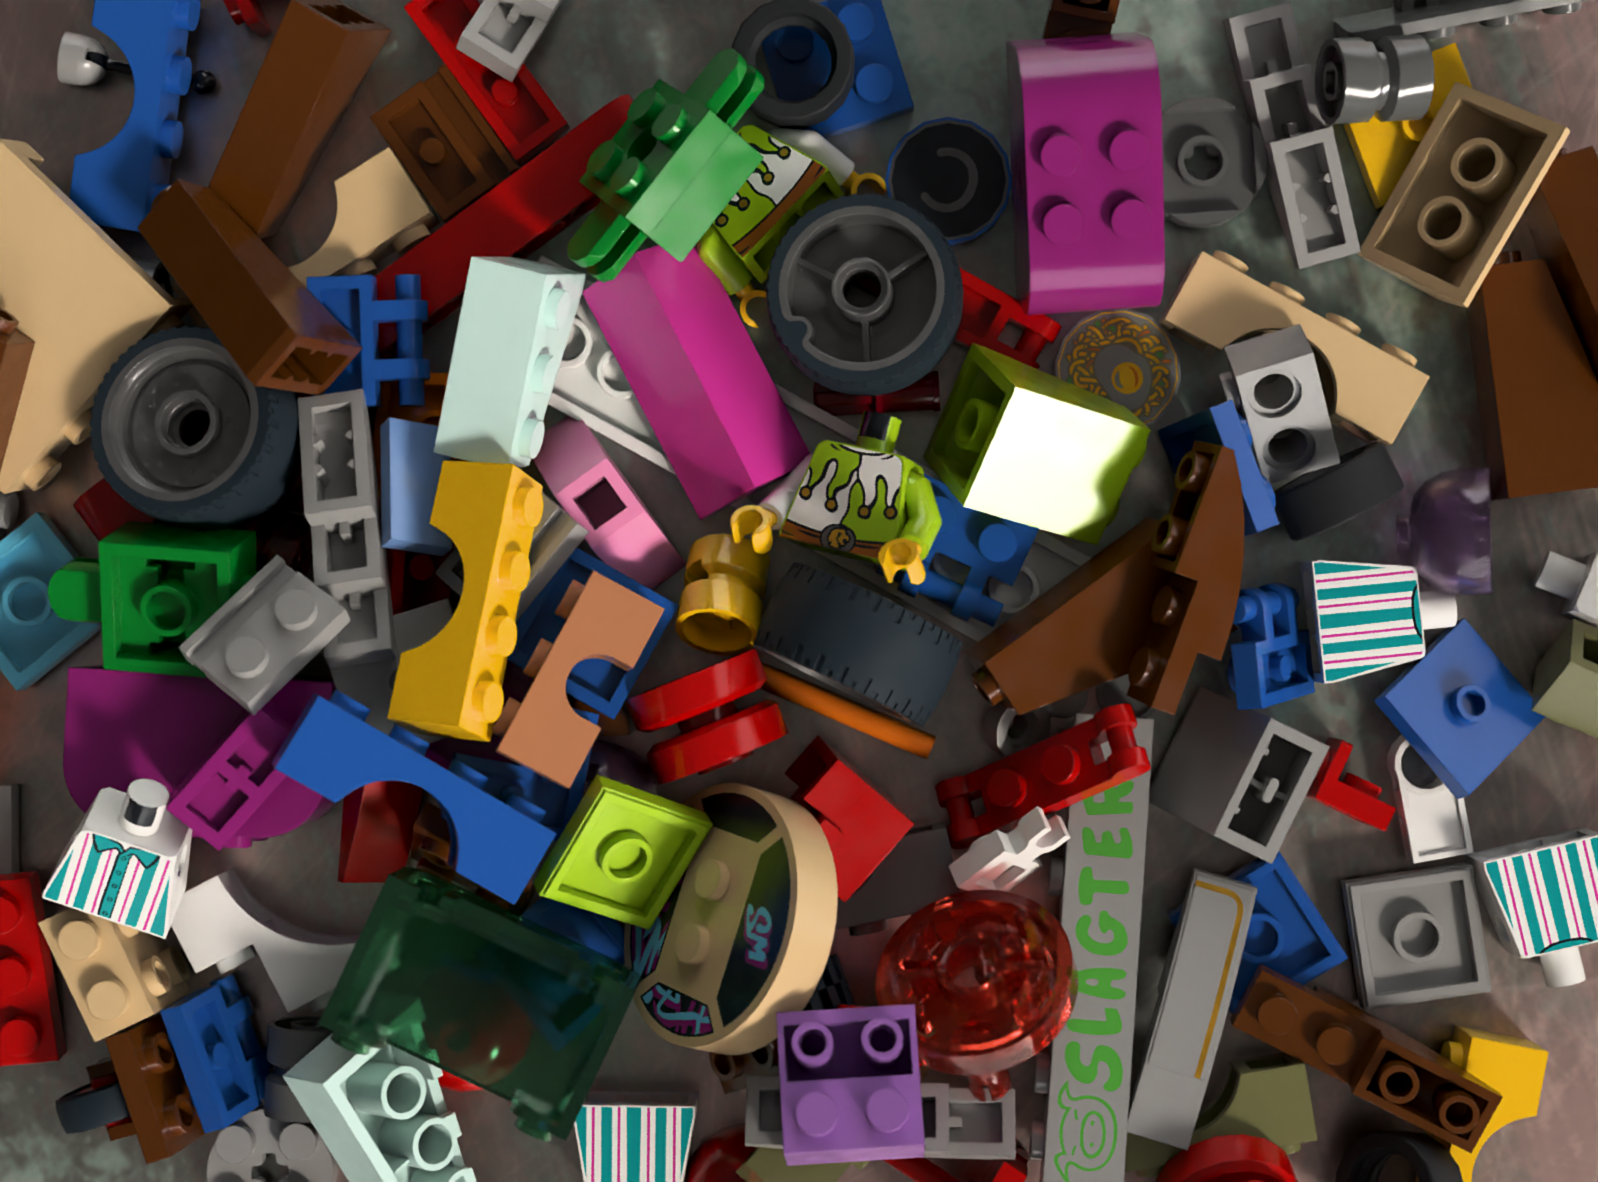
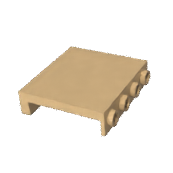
(76, 301)

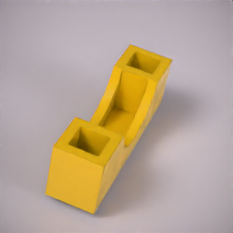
(457, 677)
(1507, 1065)

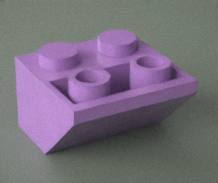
(850, 1085)

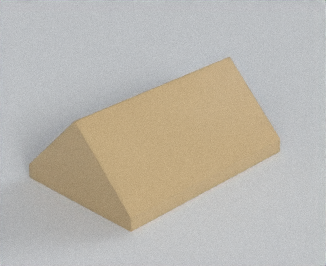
(1462, 194)

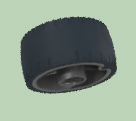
(877, 345)
(152, 427)
(858, 643)

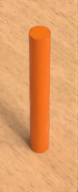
(847, 712)

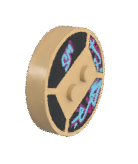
(740, 927)

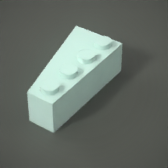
(380, 1114)

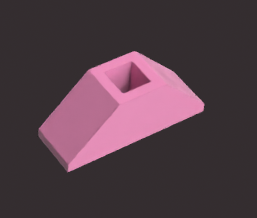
(605, 504)

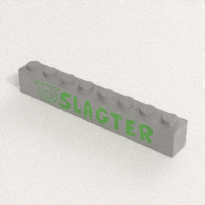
(1101, 912)

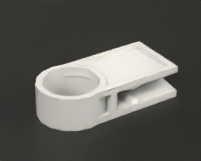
(1429, 815)

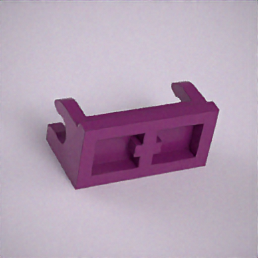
(231, 776)

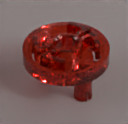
(999, 1021)

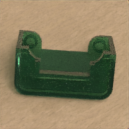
(482, 998)

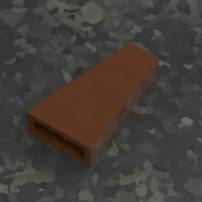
(295, 108)
(1566, 235)
(246, 293)
(1531, 383)
(1075, 631)

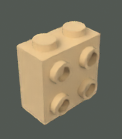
(114, 970)

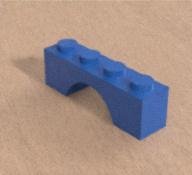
(128, 172)
(489, 839)

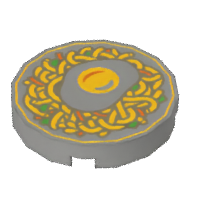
(1123, 360)

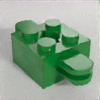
(669, 167)
(139, 592)

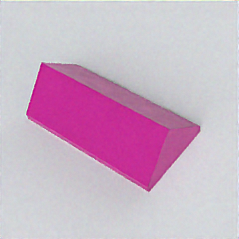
(697, 377)

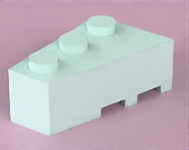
(506, 359)

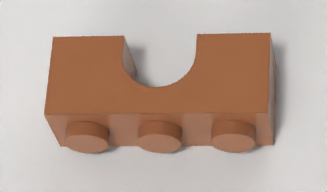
(599, 623)

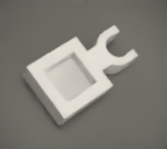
(1005, 859)

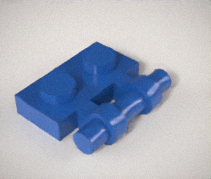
(356, 307)
(979, 541)
(1274, 655)
(218, 1052)

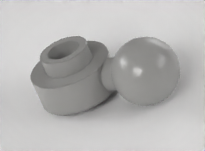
(1027, 727)

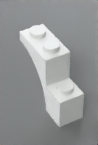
(223, 920)

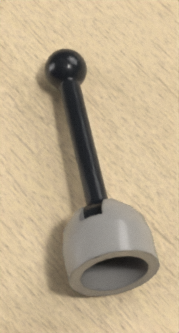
(86, 61)

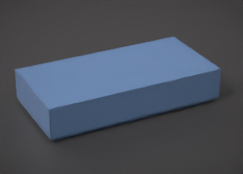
(409, 487)

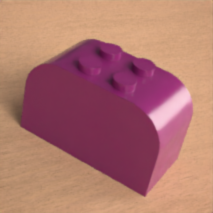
(1086, 172)
(160, 727)

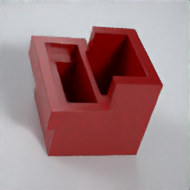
(852, 811)

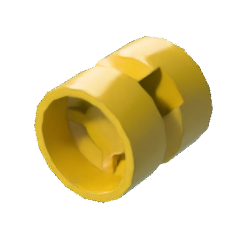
(722, 595)

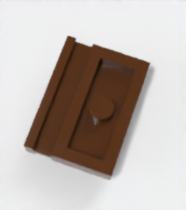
(444, 143)

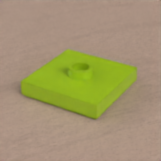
(622, 852)

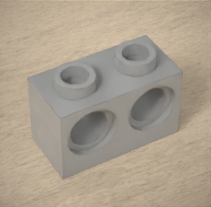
(1287, 403)

